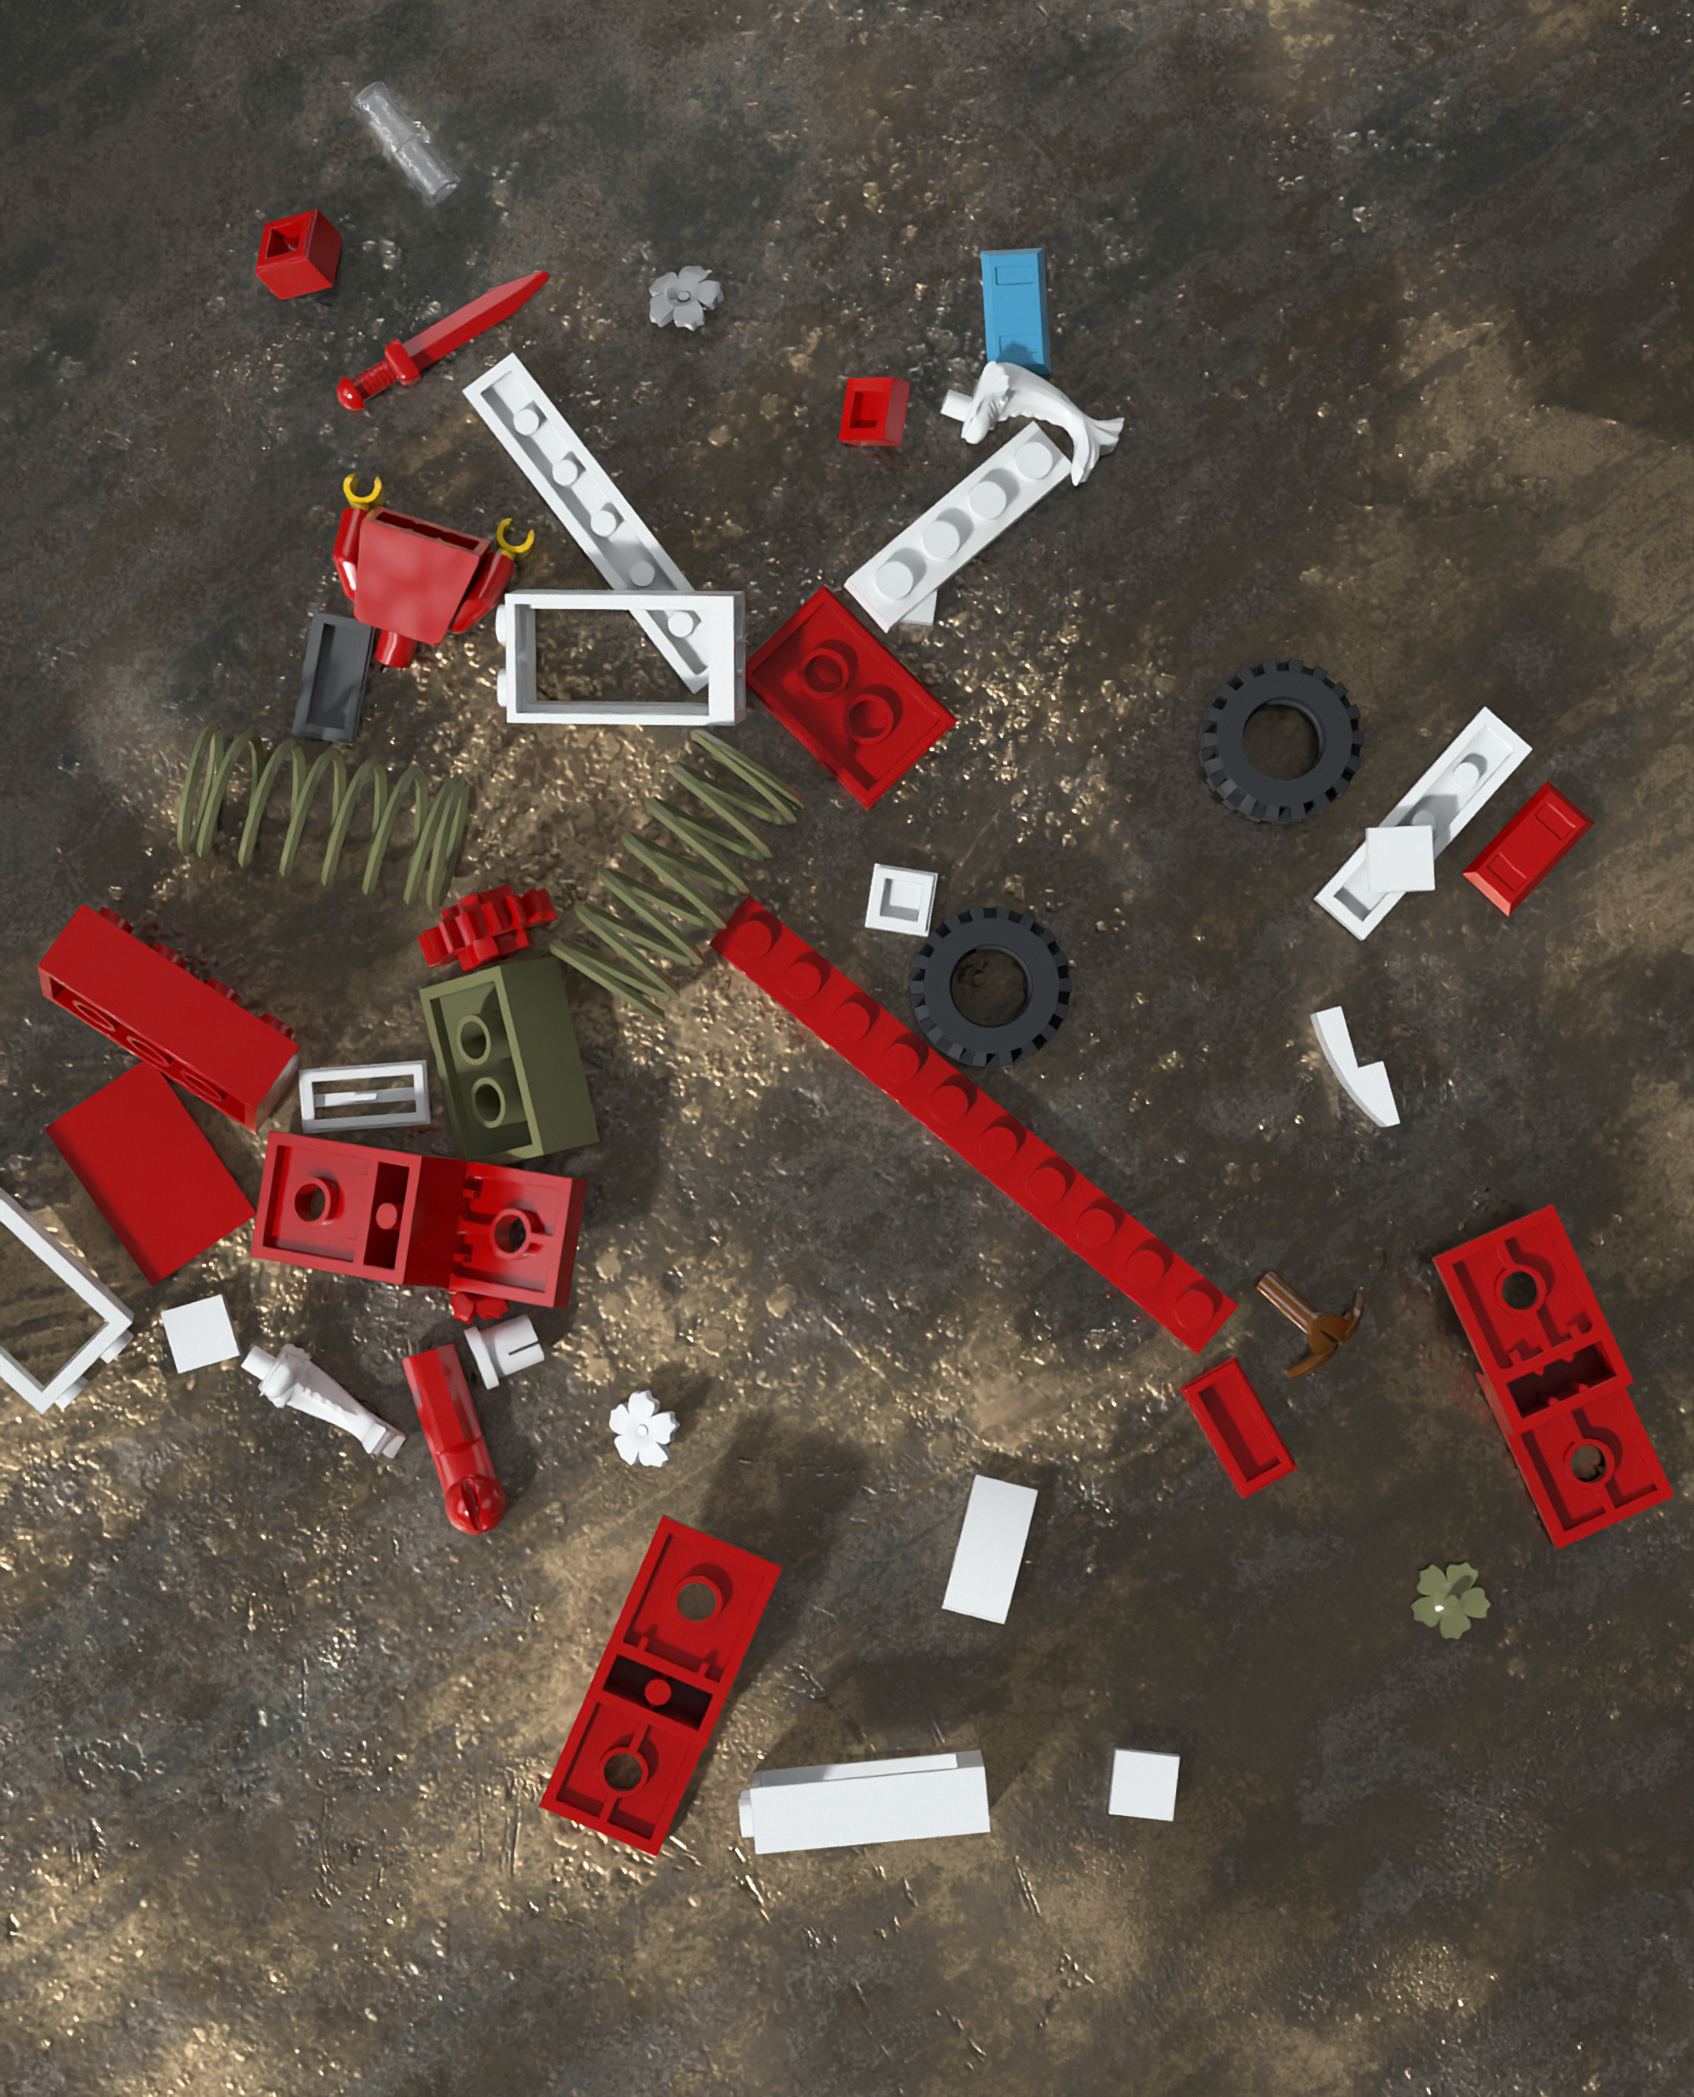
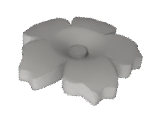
(684, 297)

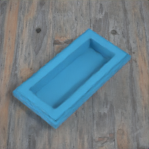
(1016, 308)

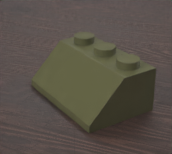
(509, 1063)

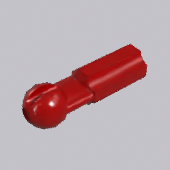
(456, 1440)

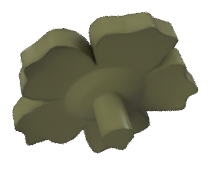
(1449, 1599)

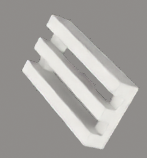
(419, 1093)

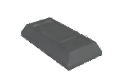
(334, 677)

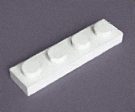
(959, 527)
(1442, 798)

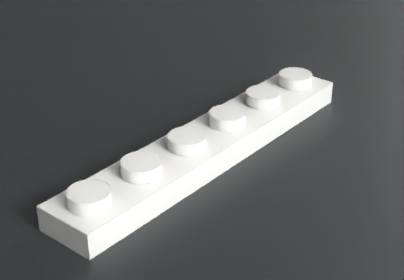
(591, 510)

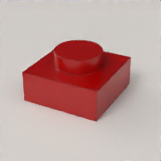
(874, 411)

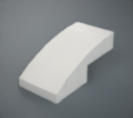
(1364, 1084)
(990, 1549)

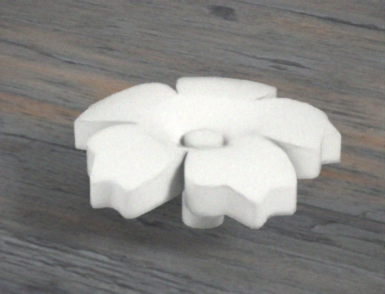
(643, 1431)

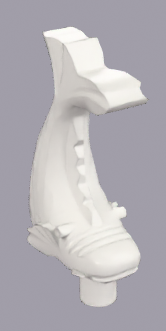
(1015, 391)
(301, 1384)

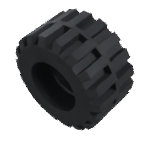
(1319, 702)
(990, 930)

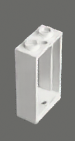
(725, 658)
(104, 1343)
(865, 1802)

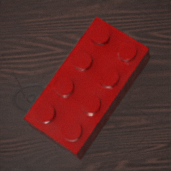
(170, 1017)

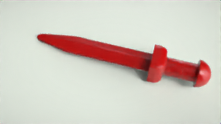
(406, 360)

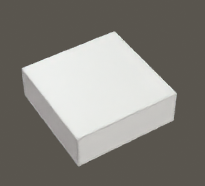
(1400, 859)
(901, 900)
(201, 1333)
(1143, 1784)

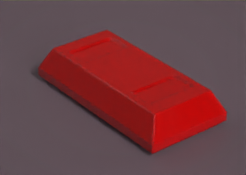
(1527, 848)
(1238, 1427)

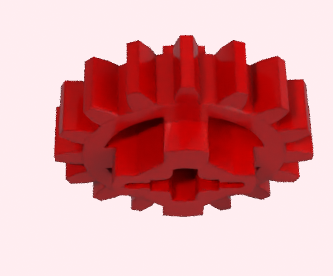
(487, 927)

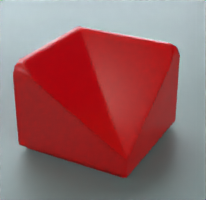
(298, 254)

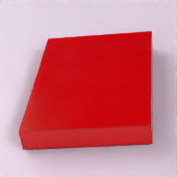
(846, 698)
(151, 1171)

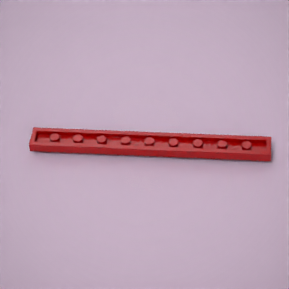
(973, 1125)

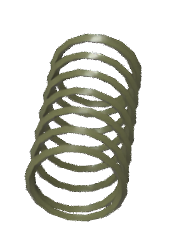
(447, 810)
(654, 856)

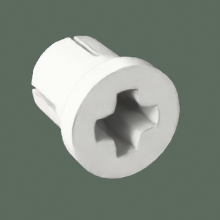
(504, 1348)

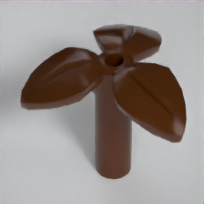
(1324, 1329)

